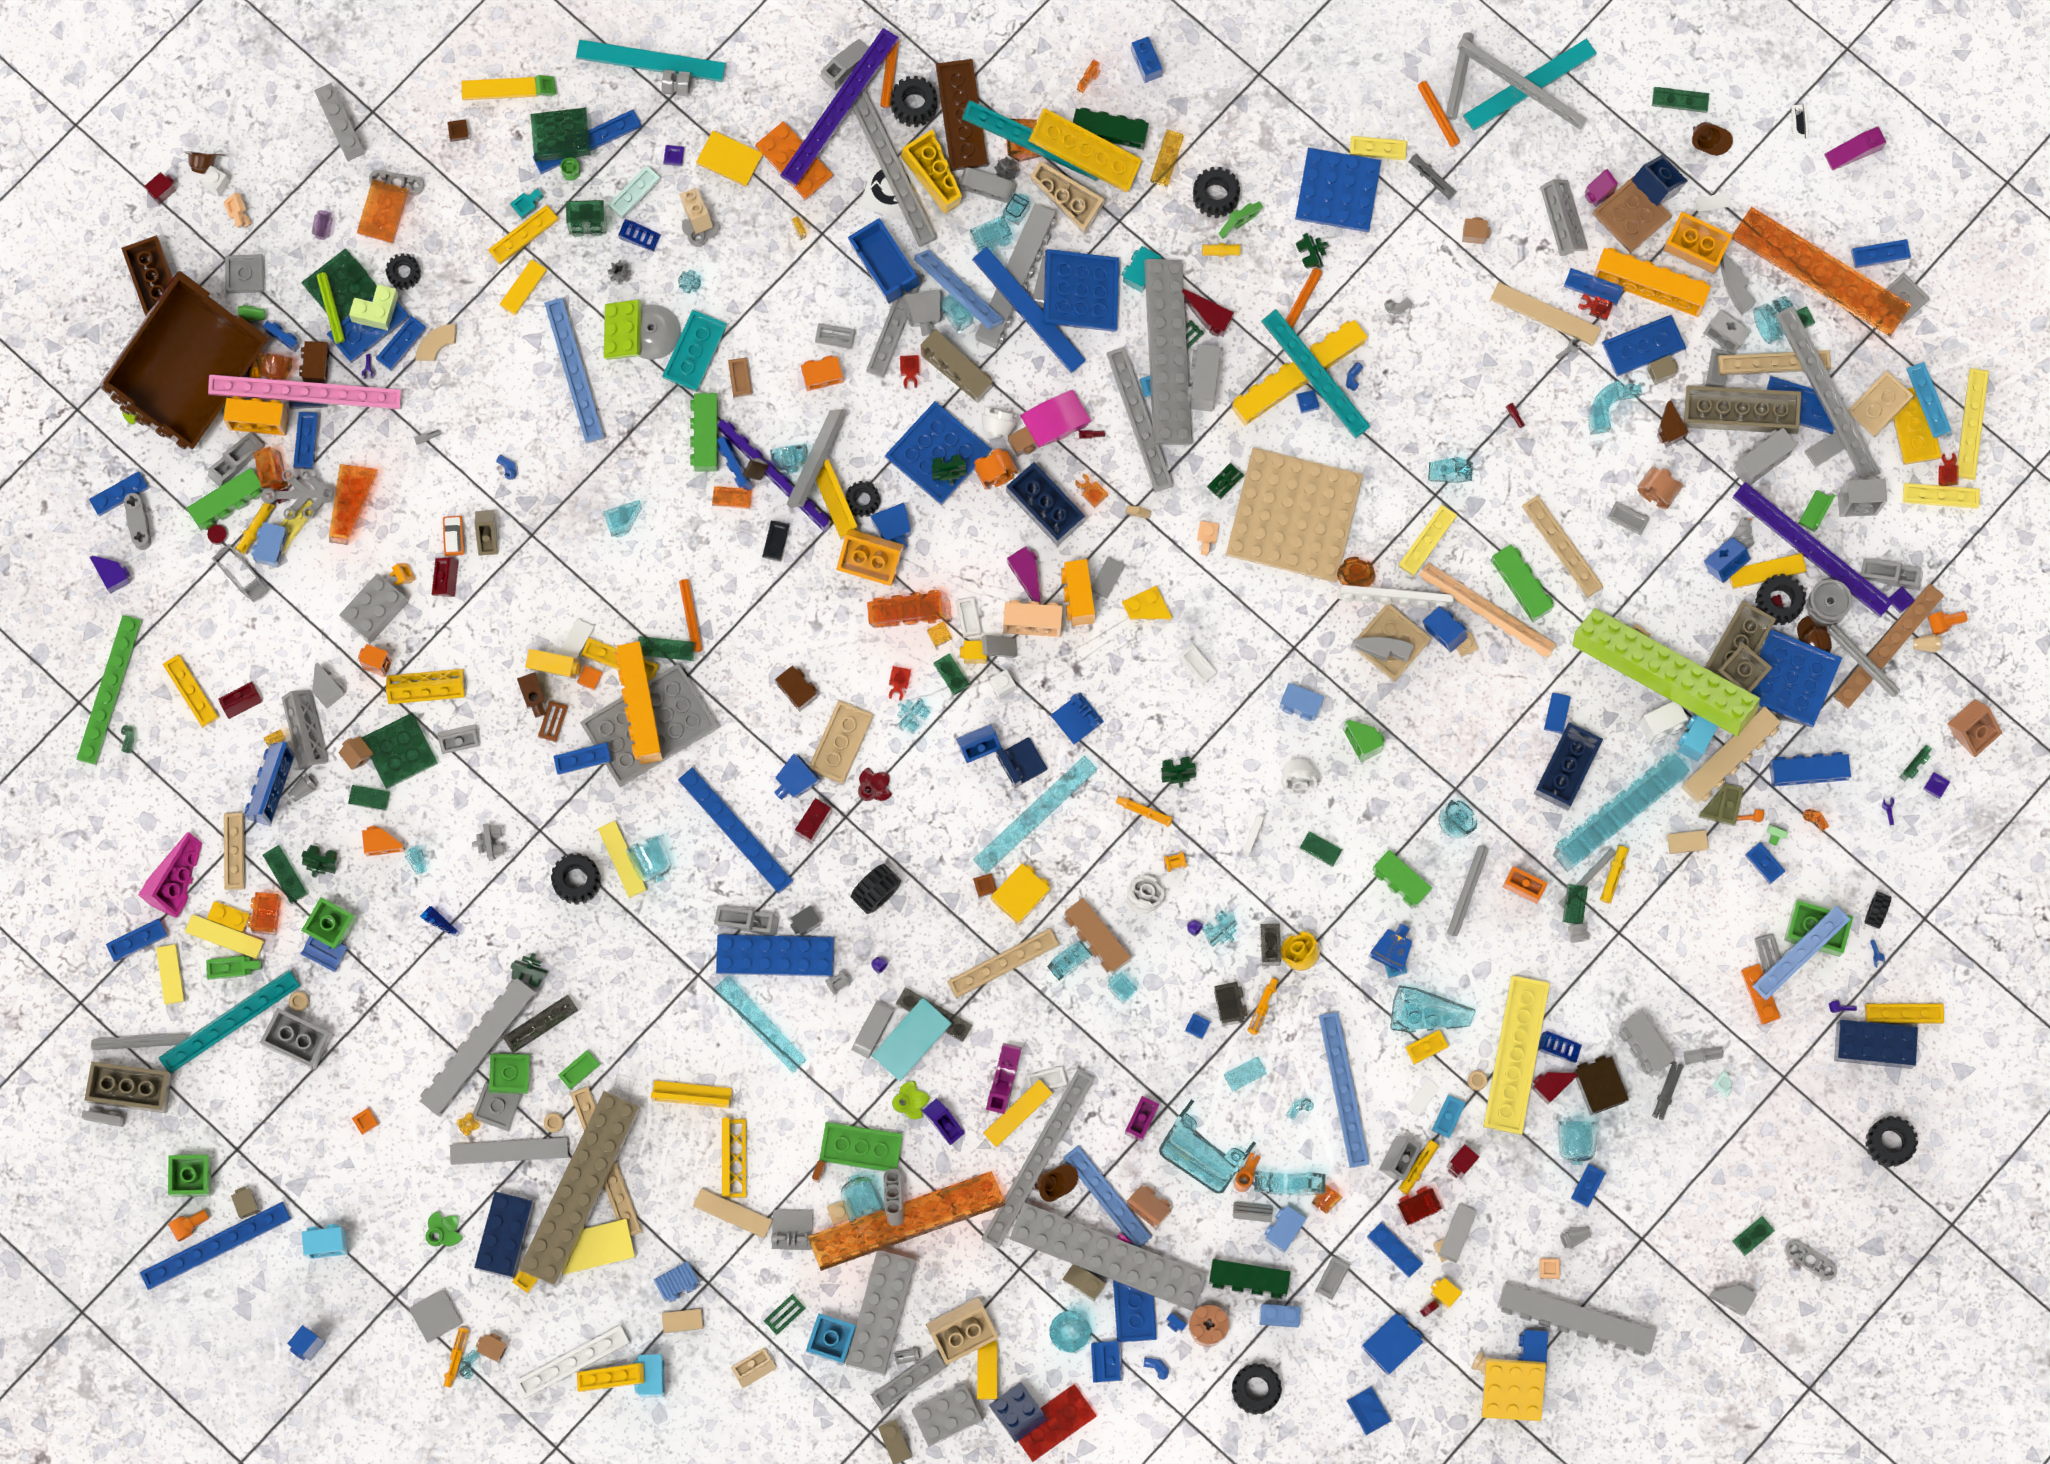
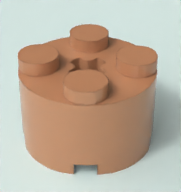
(1659, 487)
(1206, 1314)

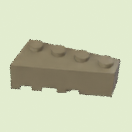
(956, 366)

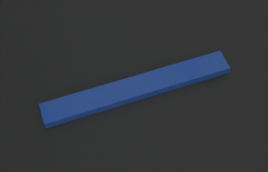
(1028, 309)
(215, 1246)

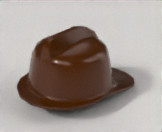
(1711, 138)
(201, 162)
(1814, 634)
(1056, 1182)

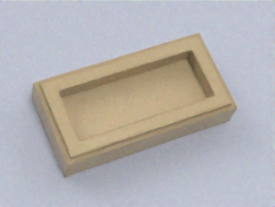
(1687, 842)
(682, 1321)

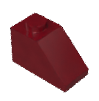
(1551, 1085)

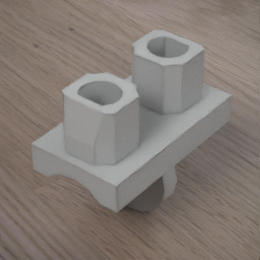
(490, 833)

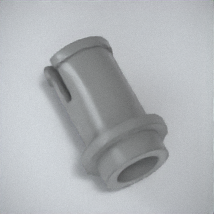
(907, 1356)

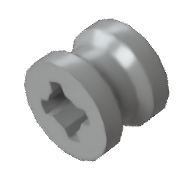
(1578, 933)

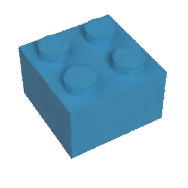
(831, 1339)

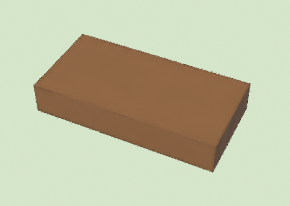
(740, 377)

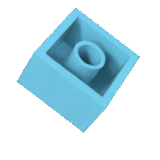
(1697, 738)
(324, 1242)
(653, 1376)

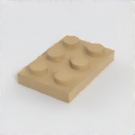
(1880, 404)

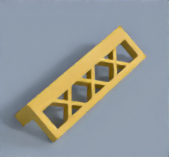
(835, 500)
(425, 688)
(691, 1094)
(726, 1158)

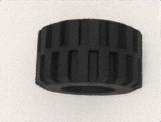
(914, 87)
(1220, 178)
(1786, 585)
(570, 863)
(875, 888)
(1877, 1149)
(1265, 1373)

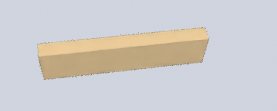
(234, 851)
(732, 1213)

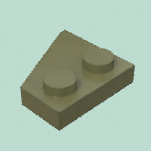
(1724, 805)

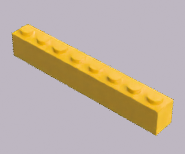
(1290, 378)

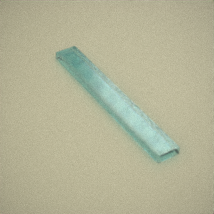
(1035, 814)

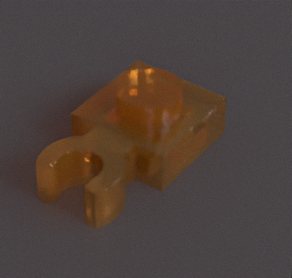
(1091, 73)
(1092, 492)

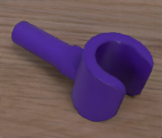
(368, 366)
(1888, 808)
(1836, 1007)

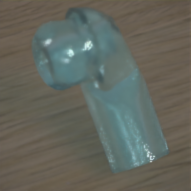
(465, 1364)

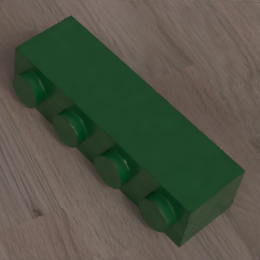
(1113, 128)
(1249, 1278)

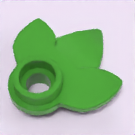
(445, 1228)

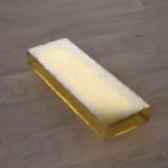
(1167, 158)

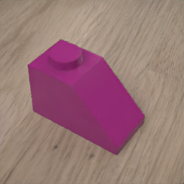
(1601, 188)

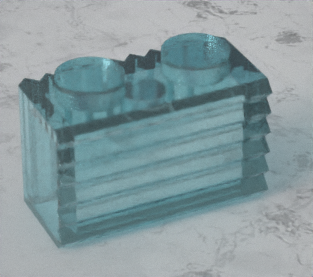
(991, 234)

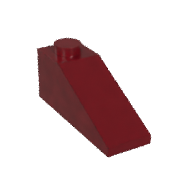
(1211, 315)

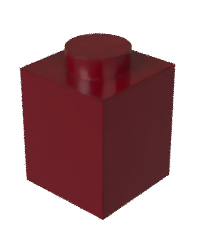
(160, 187)

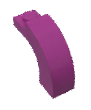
(1004, 1078)

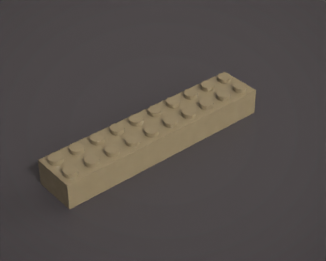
(579, 1189)

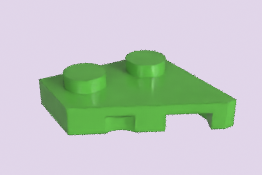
(1239, 218)

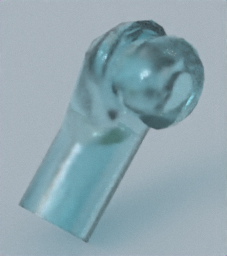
(1298, 1105)

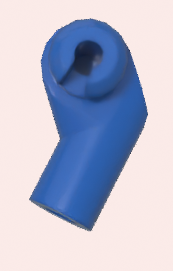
(1352, 374)
(1158, 1365)

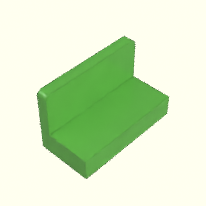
(1816, 510)

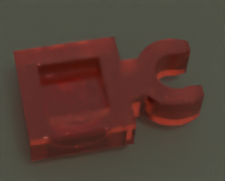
(1598, 308)
(909, 367)
(1949, 472)
(899, 680)

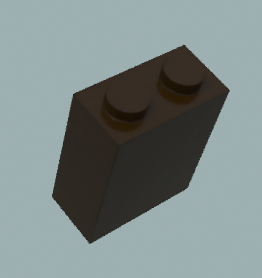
(1600, 1085)

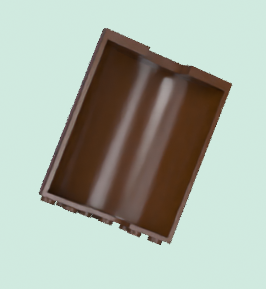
(169, 361)

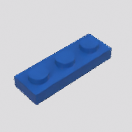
(1881, 253)
(1593, 286)
(401, 343)
(305, 440)
(734, 463)
(115, 495)
(583, 758)
(136, 940)
(1395, 1250)

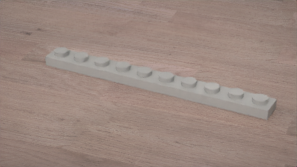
(893, 170)
(1827, 393)
(1038, 1159)

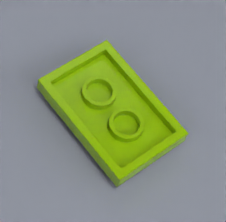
(622, 329)

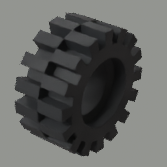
(399, 261)
(863, 488)
(1878, 910)

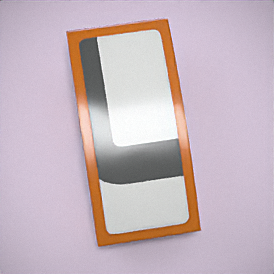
(453, 536)

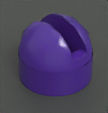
(1194, 927)
(879, 964)

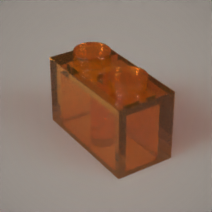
(269, 468)
(265, 913)

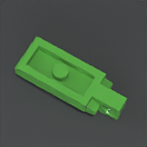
(231, 967)

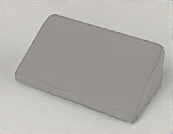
(458, 739)

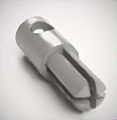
(426, 436)

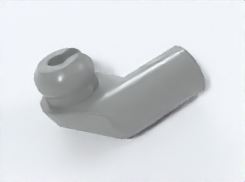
(1397, 308)

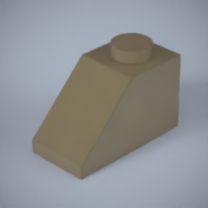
(486, 532)
(1084, 1282)
(894, 1442)

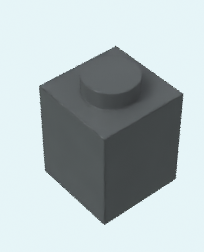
(804, 921)

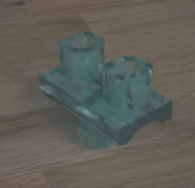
(907, 721)
(1222, 931)

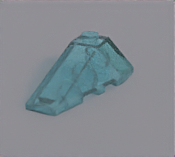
(1422, 1010)

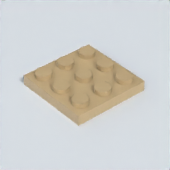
(1394, 625)

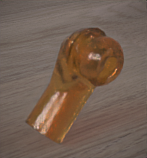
(1816, 817)

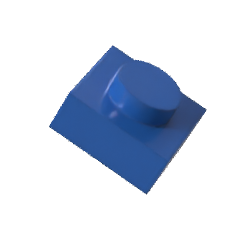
(1307, 401)
(1197, 1026)
(1175, 1323)

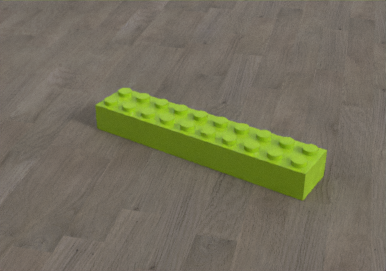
(1666, 672)

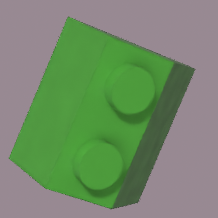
(1364, 739)
(329, 923)

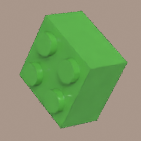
(189, 1175)

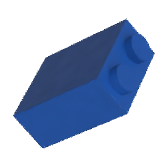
(1392, 1343)

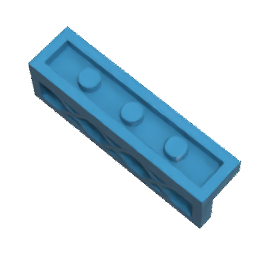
(1929, 400)

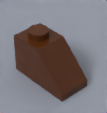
(1671, 426)

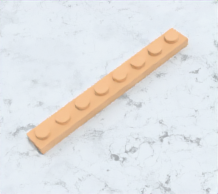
(1488, 610)

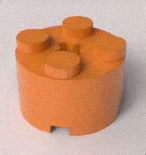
(995, 469)

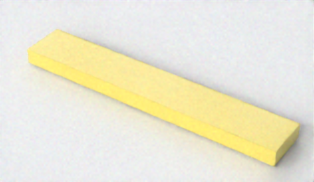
(1972, 423)

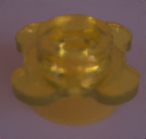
(467, 1129)

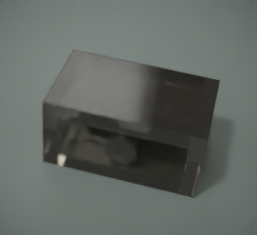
(1270, 944)
(1229, 1003)

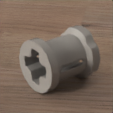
(837, 982)

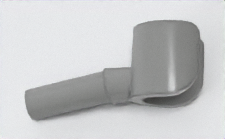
(1570, 348)

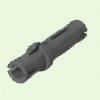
(1427, 172)
(1664, 1098)

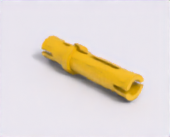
(251, 533)
(1617, 866)
(1418, 1167)

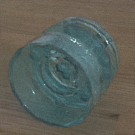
(1766, 320)
(1063, 1322)

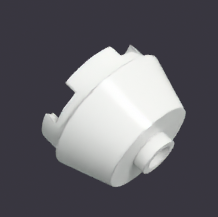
(998, 421)
(1298, 776)
(1144, 895)

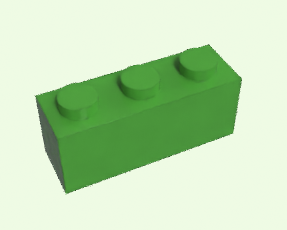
(1401, 879)

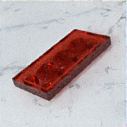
(1064, 1417)

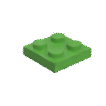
(509, 1073)

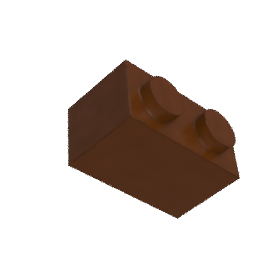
(315, 362)
(796, 688)

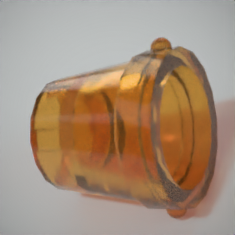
(1327, 1201)

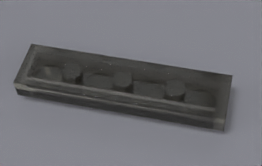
(540, 1023)
(958, 1029)

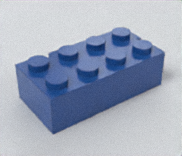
(884, 260)

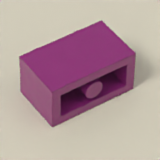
(1141, 1118)

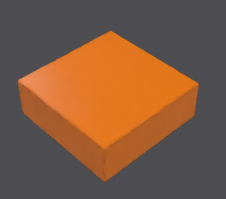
(589, 678)
(365, 1121)

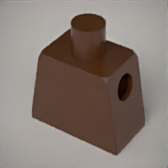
(530, 685)

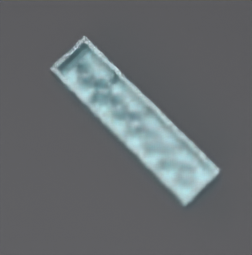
(1621, 812)

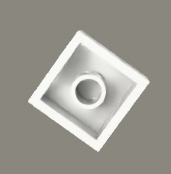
(1662, 722)

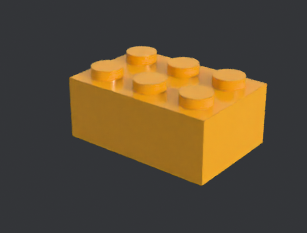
(1697, 242)
(255, 416)
(870, 557)
(1078, 592)

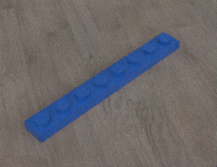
(735, 830)

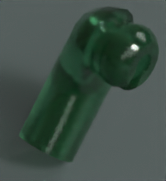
(129, 738)

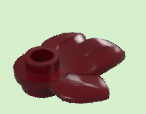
(875, 783)

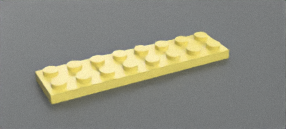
(1516, 1055)

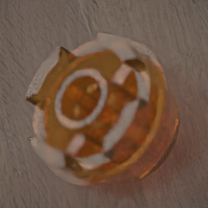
(274, 366)
(1356, 572)

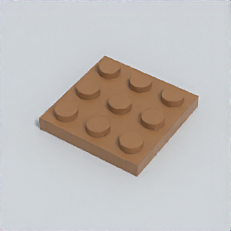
(1631, 216)

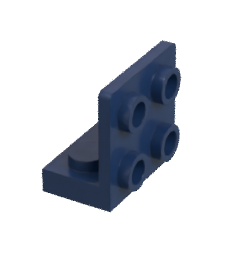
(1021, 762)

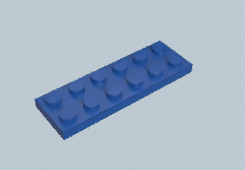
(774, 955)

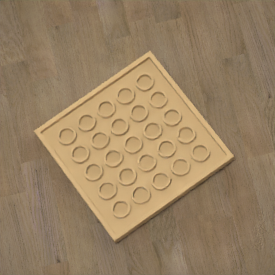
(1294, 515)

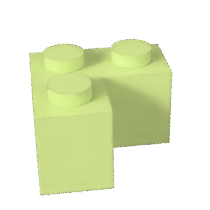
(375, 313)

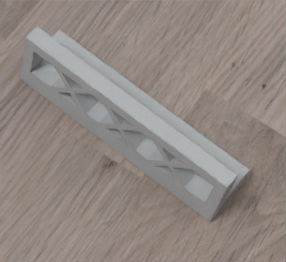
(1560, 216)
(300, 728)

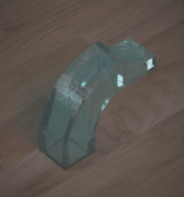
(1599, 412)
(1290, 1184)

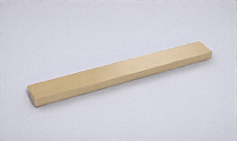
(615, 1185)

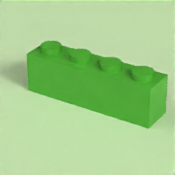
(705, 432)
(226, 499)
(1522, 583)

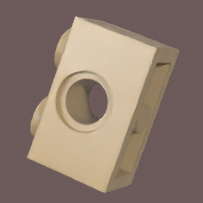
(696, 210)

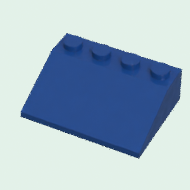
(270, 783)

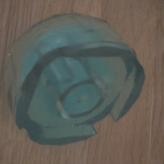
(790, 457)
(1457, 819)

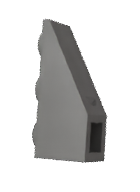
(843, 64)

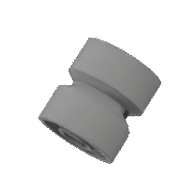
(676, 82)

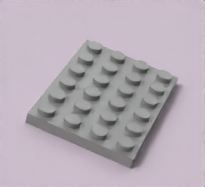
(679, 722)

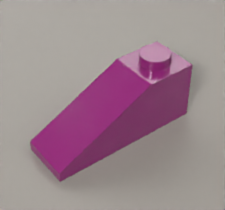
(1856, 148)
(1025, 569)

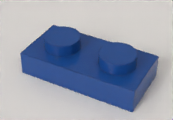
(275, 331)
(1765, 863)
(1588, 1186)

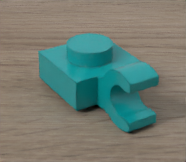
(525, 204)

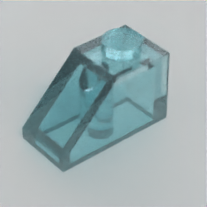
(956, 313)
(1450, 470)
(622, 518)
(1069, 960)

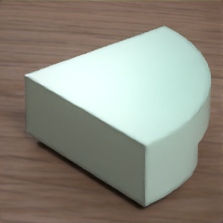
(1723, 1084)

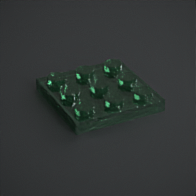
(560, 134)
(341, 288)
(400, 751)

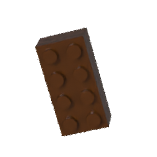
(148, 270)

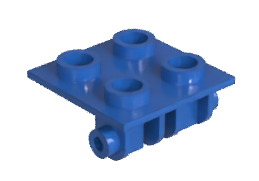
(1077, 718)

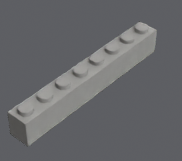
(1020, 267)
(478, 1047)
(1576, 1319)

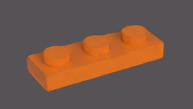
(1765, 1009)

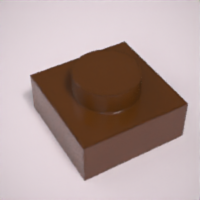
(458, 130)

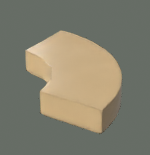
(435, 341)

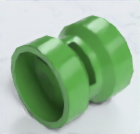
(570, 165)

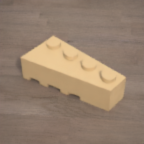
(1070, 197)

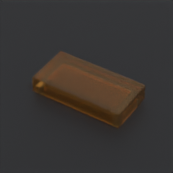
(731, 497)

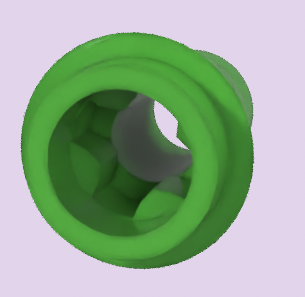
(251, 313)

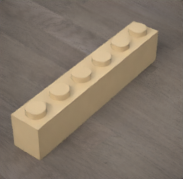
(1731, 755)

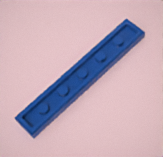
(600, 136)

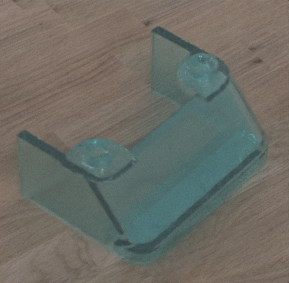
(1199, 1157)

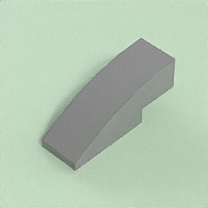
(1736, 285)
(234, 459)
(1892, 573)
(1383, 648)
(746, 920)

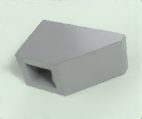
(324, 687)

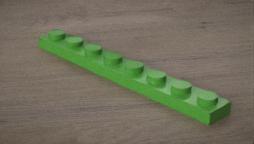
(109, 690)

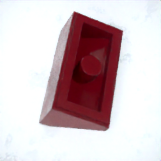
(445, 577)
(240, 700)

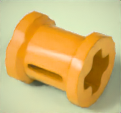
(1175, 861)

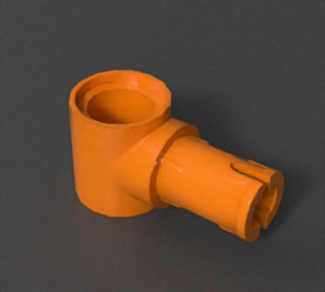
(1942, 622)
(1246, 1172)
(183, 1226)

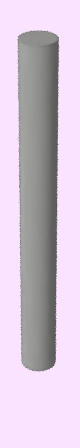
(1592, 872)

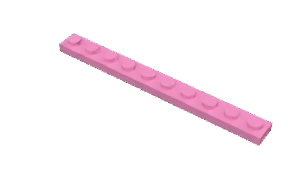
(304, 392)

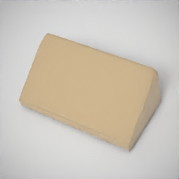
(753, 1367)

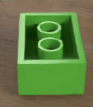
(1805, 917)

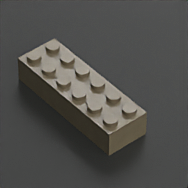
(1742, 409)
(1747, 627)

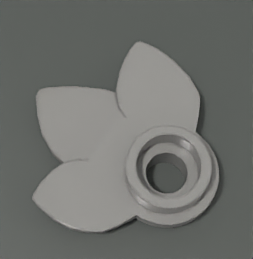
(707, 234)

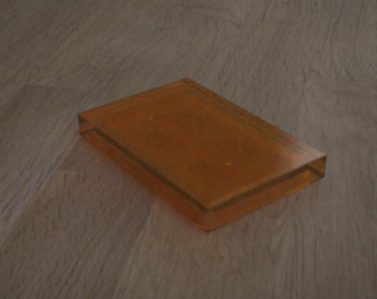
(382, 211)

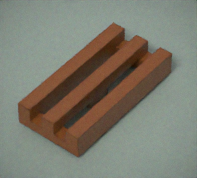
(564, 710)

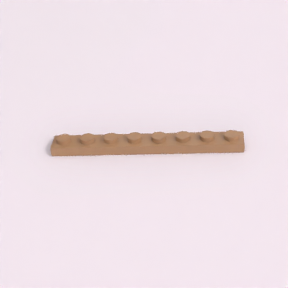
(1890, 644)

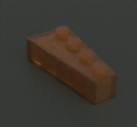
(351, 495)
(909, 609)

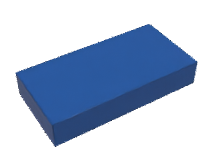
(1557, 713)

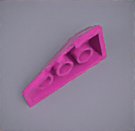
(170, 881)

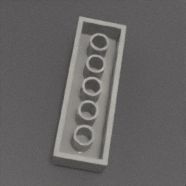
(880, 1312)

